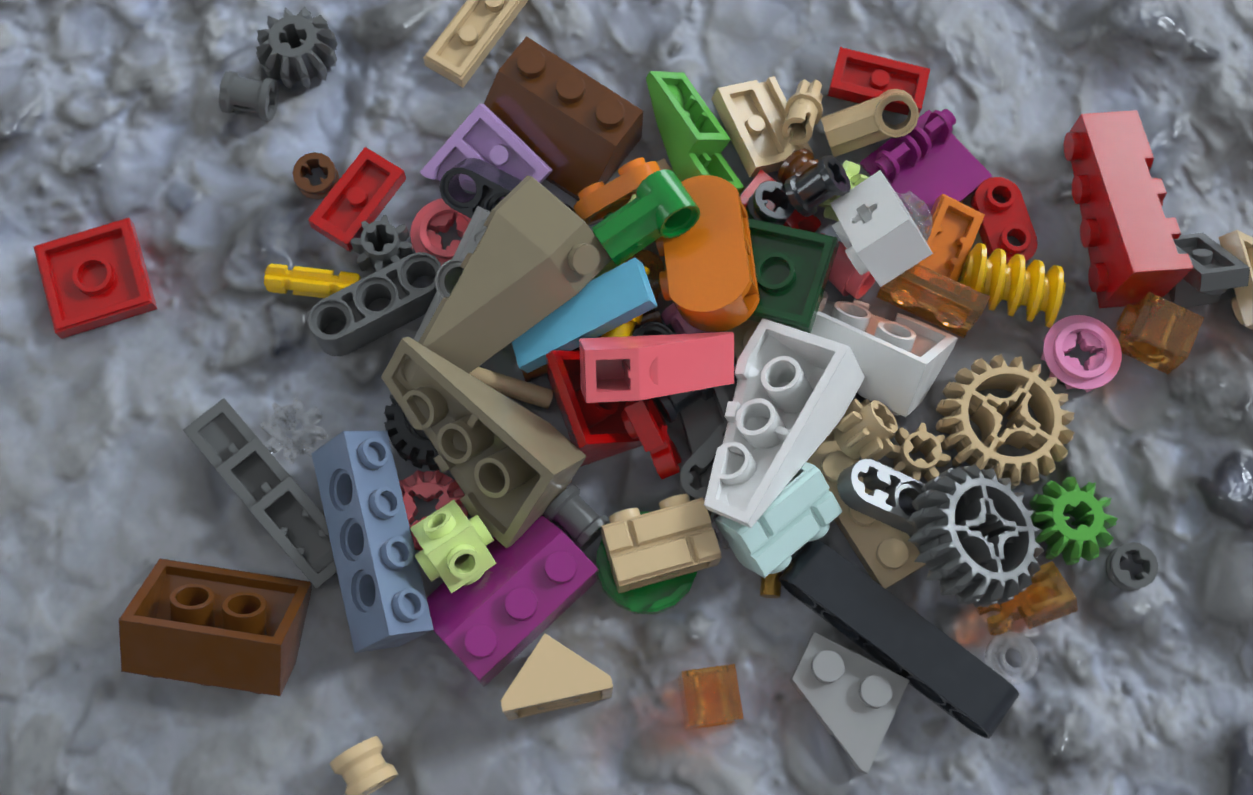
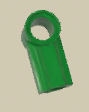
(658, 210)

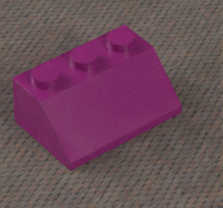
(512, 600)

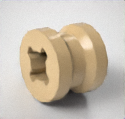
(364, 767)

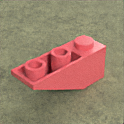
(654, 365)

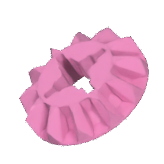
(1092, 337)

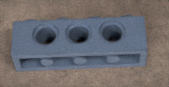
(371, 541)

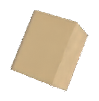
(554, 681)

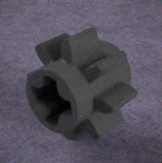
(372, 242)

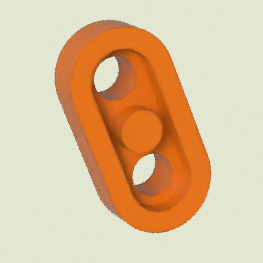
(605, 198)

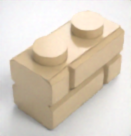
(660, 542)

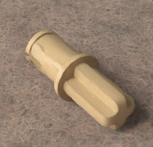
(803, 112)

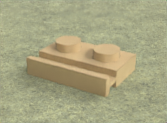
(754, 123)

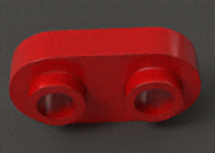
(1004, 218)

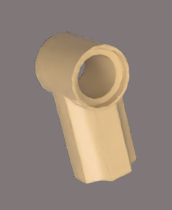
(864, 123)

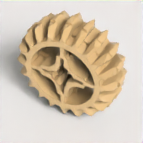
(1041, 437)

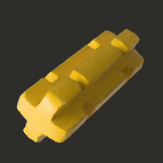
(306, 280)

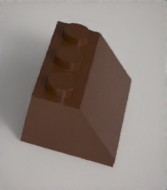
(564, 117)
(215, 627)

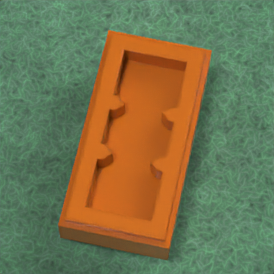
(951, 236)

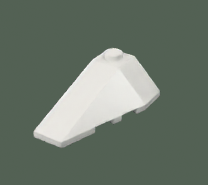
(895, 356)
(782, 409)

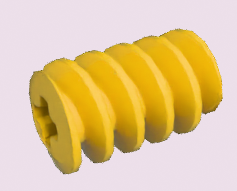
(1014, 283)

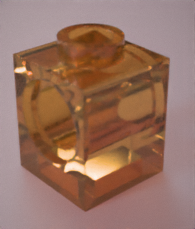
(1158, 332)
(710, 697)

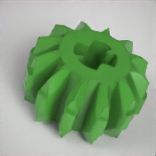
(1088, 516)

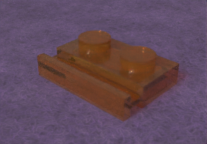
(935, 299)

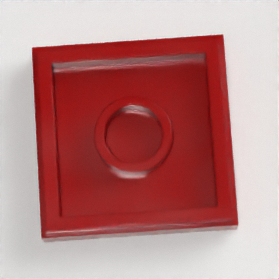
(94, 278)

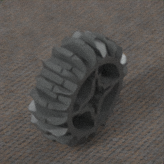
(975, 536)

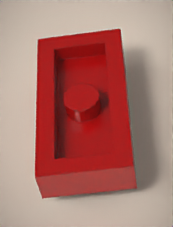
(866, 76)
(357, 198)

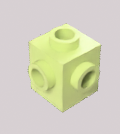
(453, 546)

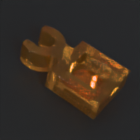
(1038, 604)

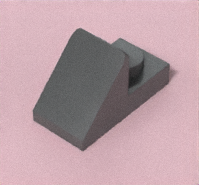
(1211, 274)

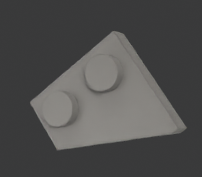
(850, 696)

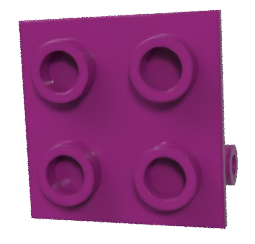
(928, 161)

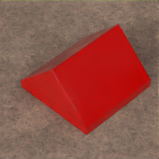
(592, 427)

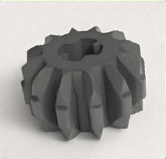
(296, 48)

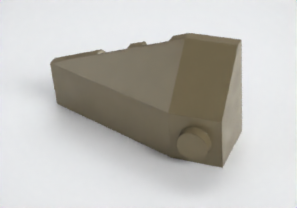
(519, 273)
(492, 446)

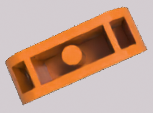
(712, 264)

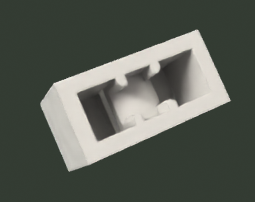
(878, 230)

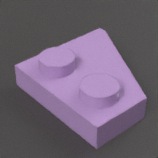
(490, 140)

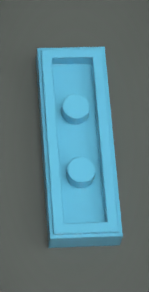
(589, 314)

